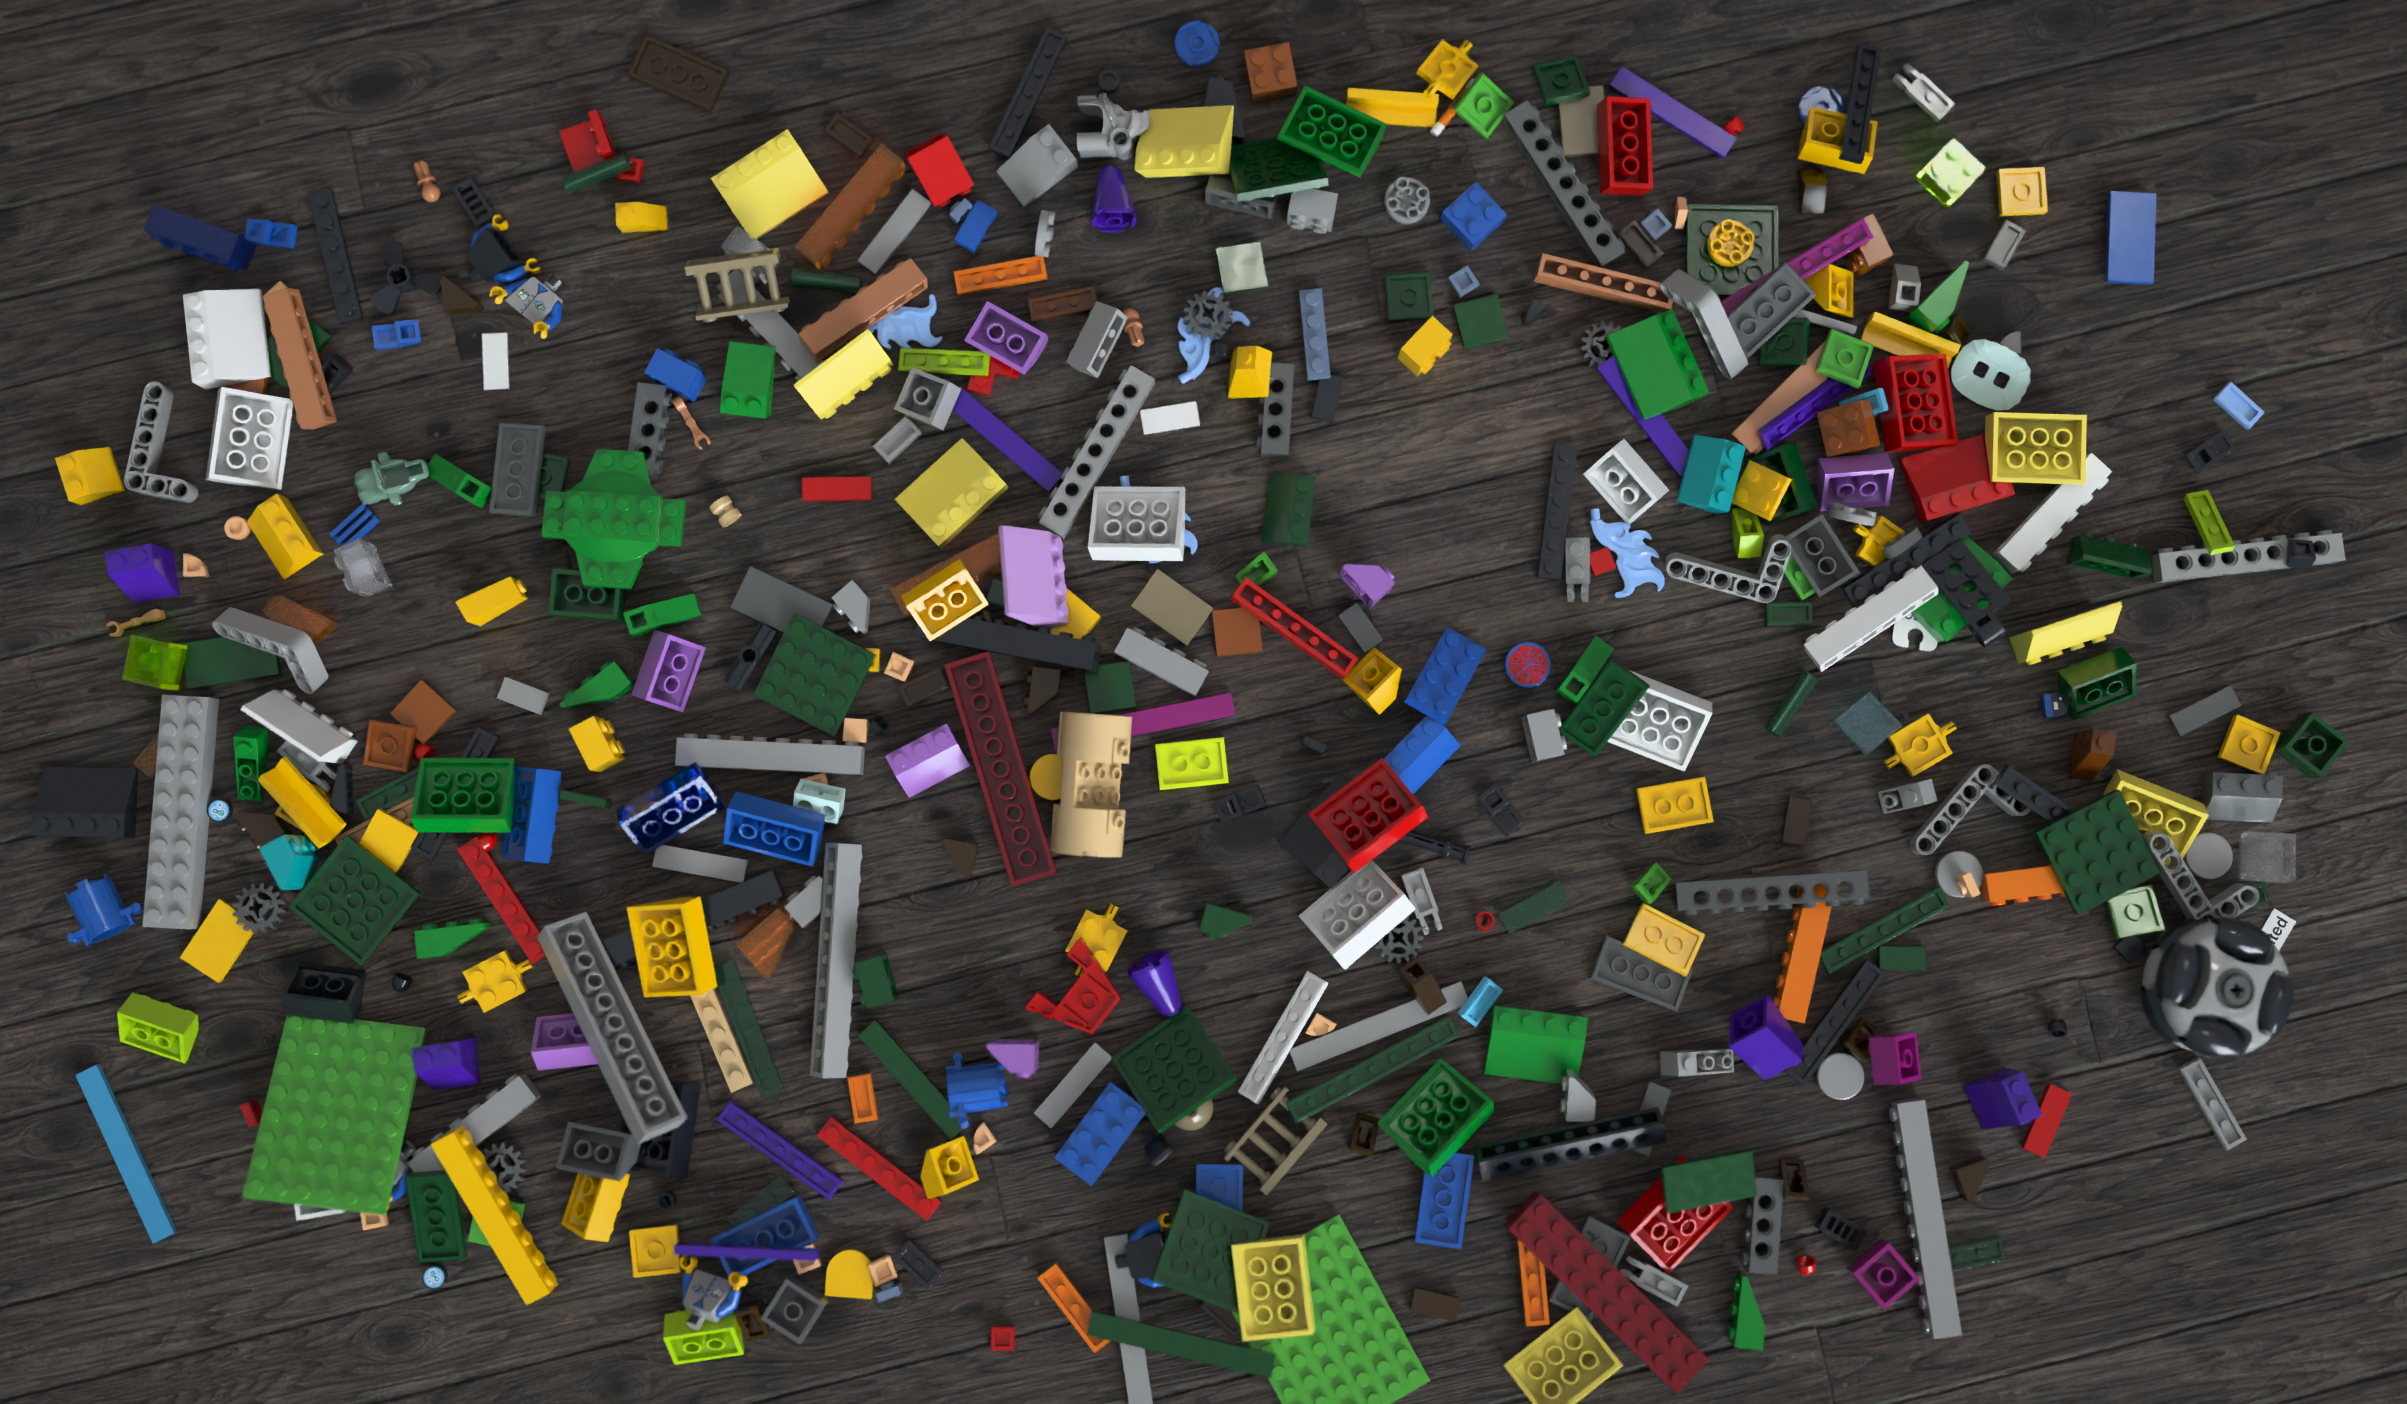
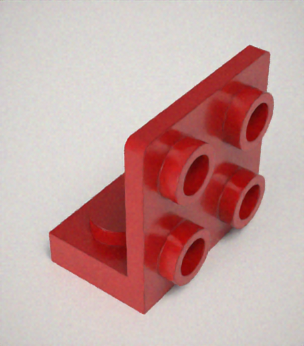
(587, 142)

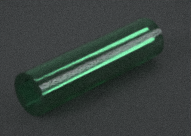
(597, 172)
(826, 280)
(1791, 703)

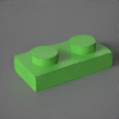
(1797, 580)

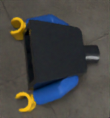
(494, 255)
(1144, 1251)

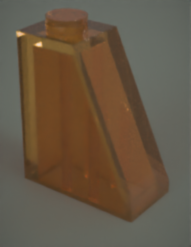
(296, 615)
(768, 941)

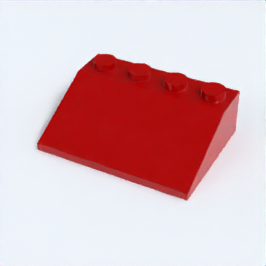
(1917, 402)
(1952, 479)
(1368, 815)
(1669, 1235)

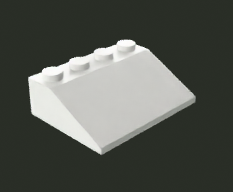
(226, 337)
(249, 439)
(1137, 524)
(1664, 724)
(302, 726)
(1357, 913)

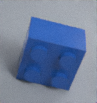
(1473, 216)
(679, 376)

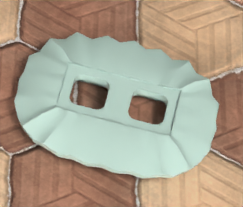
(1983, 390)

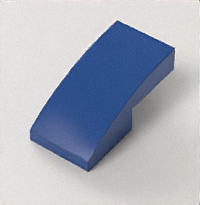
(975, 226)
(270, 233)
(396, 335)

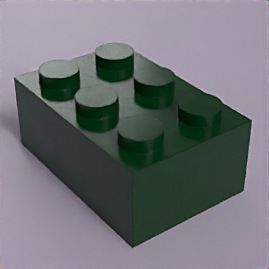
(575, 601)

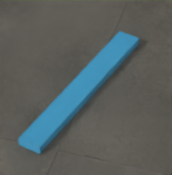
(126, 1153)

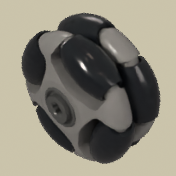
(2216, 987)

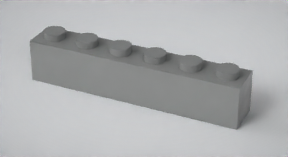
(773, 329)
(484, 1118)

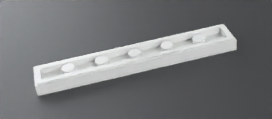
(1283, 1037)

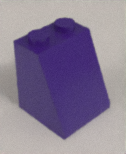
(144, 572)
(1764, 1038)
(447, 1064)
(2002, 1099)

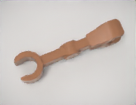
(697, 433)
(151, 616)

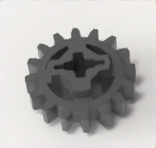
(1215, 309)
(1595, 343)
(249, 910)
(1409, 949)
(504, 1159)

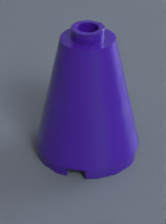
(1112, 202)
(1157, 981)

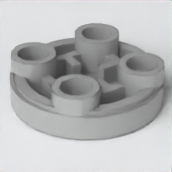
(1407, 200)
(1044, 233)
(1852, 514)
(2209, 856)
(1954, 864)
(1840, 1076)

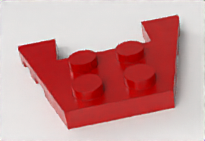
(1088, 999)

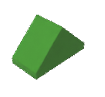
(1258, 571)
(1651, 883)

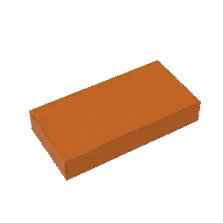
(862, 1098)

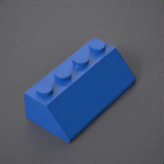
(1421, 753)
(533, 815)

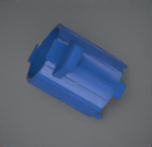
(99, 911)
(974, 1088)

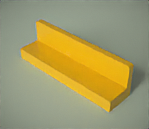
(1395, 106)
(1905, 339)
(302, 803)

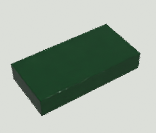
(1788, 614)
(585, 799)
(1901, 958)

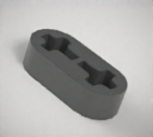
(1901, 542)

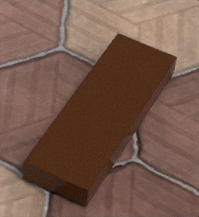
(1062, 304)

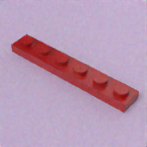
(503, 898)
(878, 1168)

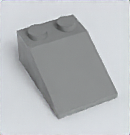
(1037, 166)

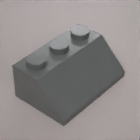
(1222, 194)
(1822, 555)
(2241, 796)
(597, 1152)

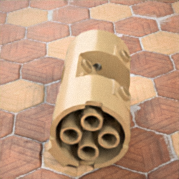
(1088, 813)

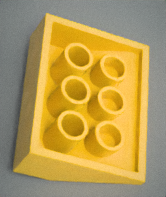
(672, 947)

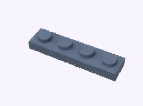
(1314, 334)

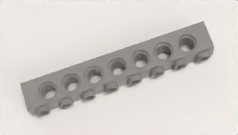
(1129, 378)
(2165, 570)

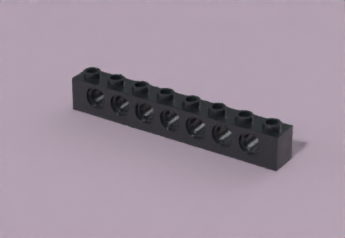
(1571, 1143)

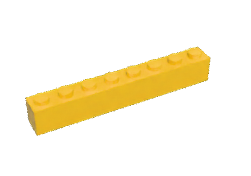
(495, 1214)

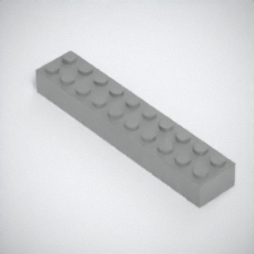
(180, 812)
(611, 1027)

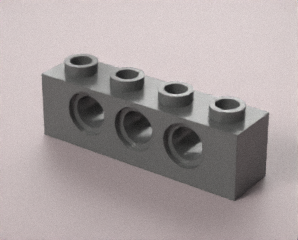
(645, 396)
(1277, 447)
(1767, 1260)

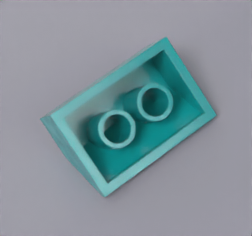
(1711, 474)
(291, 860)

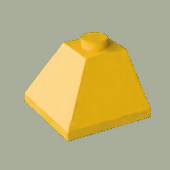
(1833, 289)
(1249, 372)
(1375, 680)
(948, 1168)

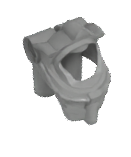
(1118, 128)

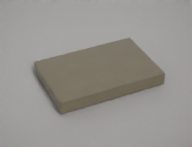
(1580, 124)
(1172, 607)

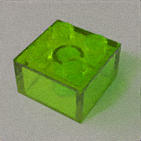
(1950, 172)
(154, 662)

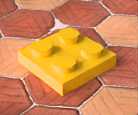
(2022, 191)
(1760, 490)
(2248, 745)
(654, 1251)

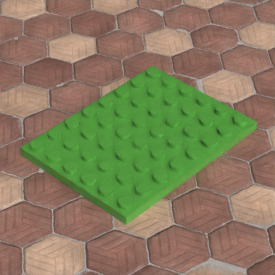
(335, 1115)
(1357, 1341)

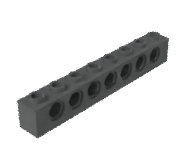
(1528, 114)
(1856, 880)

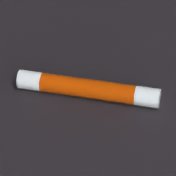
(1447, 116)

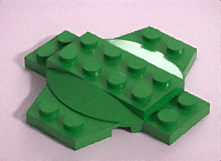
(613, 518)

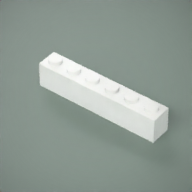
(2049, 516)
(1871, 618)

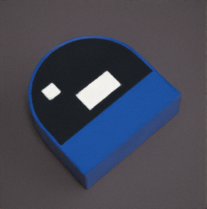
(2054, 705)

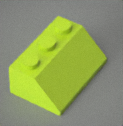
(157, 1027)
(707, 1343)

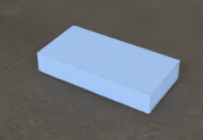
(2238, 405)

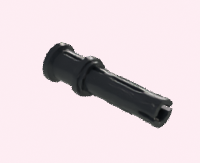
(1445, 848)

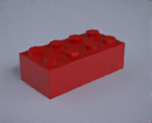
(1625, 146)

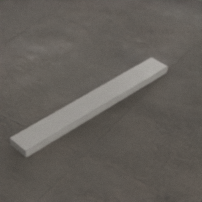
(1372, 1028)
(1127, 1306)

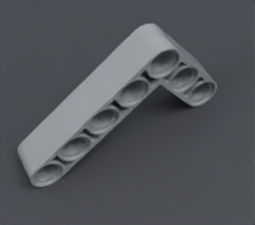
(1710, 319)
(153, 449)
(1733, 575)
(276, 639)
(1962, 805)
(2190, 887)

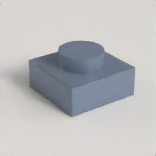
(960, 211)
(1656, 225)
(1463, 281)
(889, 1290)

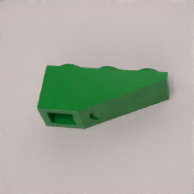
(459, 481)
(661, 614)
(1584, 670)
(605, 686)
(251, 758)
(443, 941)
(1747, 1323)

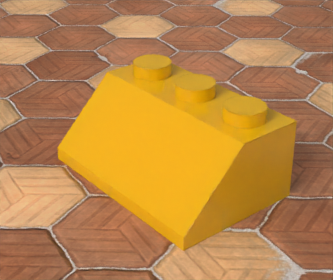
(1823, 139)
(283, 535)
(944, 600)
(594, 1206)

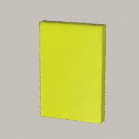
(1191, 763)

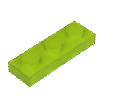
(2209, 522)

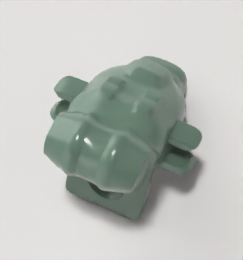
(389, 479)

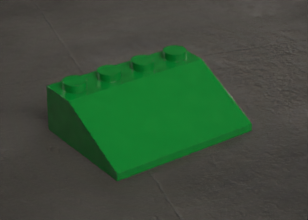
(1332, 131)
(1657, 365)
(1939, 615)
(464, 795)
(1534, 1044)
(1436, 1116)

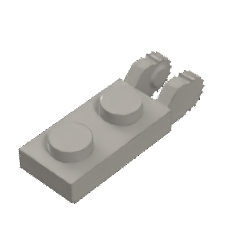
(1924, 93)
(1578, 567)
(307, 765)
(1421, 898)
(1656, 1282)

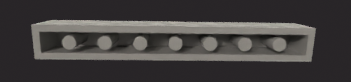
(770, 755)

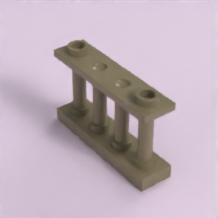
(743, 262)
(1282, 1161)

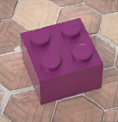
(1894, 1058)
(1883, 1274)

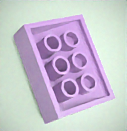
(1033, 576)

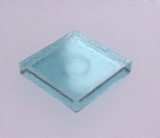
(1868, 723)

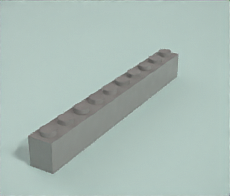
(835, 960)
(1925, 1218)

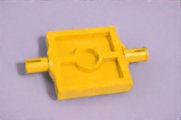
(1447, 69)
(1875, 539)
(1920, 745)
(1100, 935)
(495, 981)

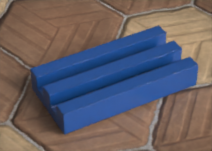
(349, 520)

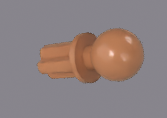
(429, 191)
(1133, 327)

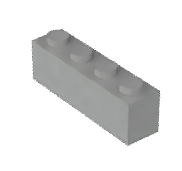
(1162, 662)

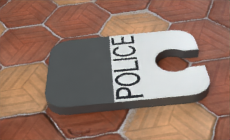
(1900, 634)

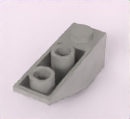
(1696, 1062)

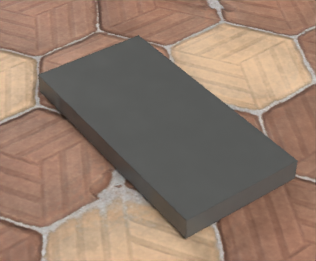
(1769, 308)
(517, 469)
(776, 601)
(1638, 975)
(1610, 1244)

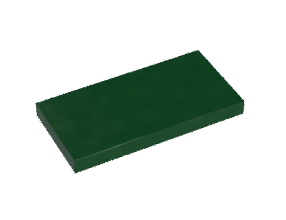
(226, 661)
(1603, 707)
(1708, 1180)
(436, 1216)

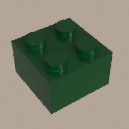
(2311, 745)
(875, 981)

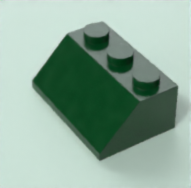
(1799, 495)
(1288, 509)
(2109, 556)
(2098, 682)
(1221, 921)

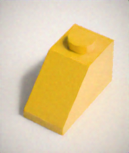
(640, 217)

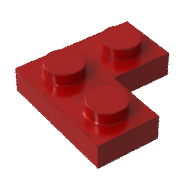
(984, 384)

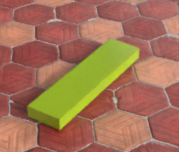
(944, 361)

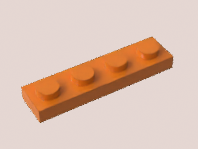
(1000, 275)
(1533, 1288)
(1071, 1303)

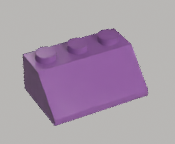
(1007, 338)
(1855, 481)
(1367, 582)
(668, 671)
(928, 760)
(560, 1043)
(1016, 1055)

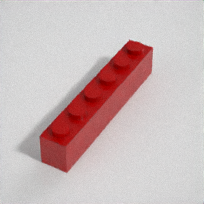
(1294, 628)

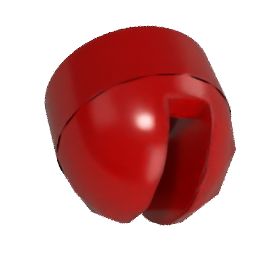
(1733, 124)
(424, 751)
(487, 840)
(1490, 921)
(1806, 1265)

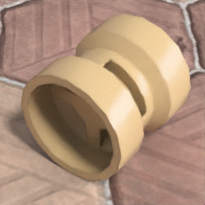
(725, 511)

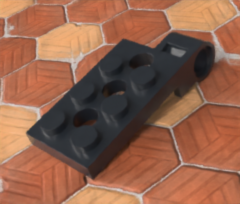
(1980, 622)

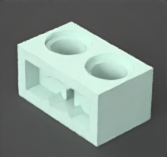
(820, 799)

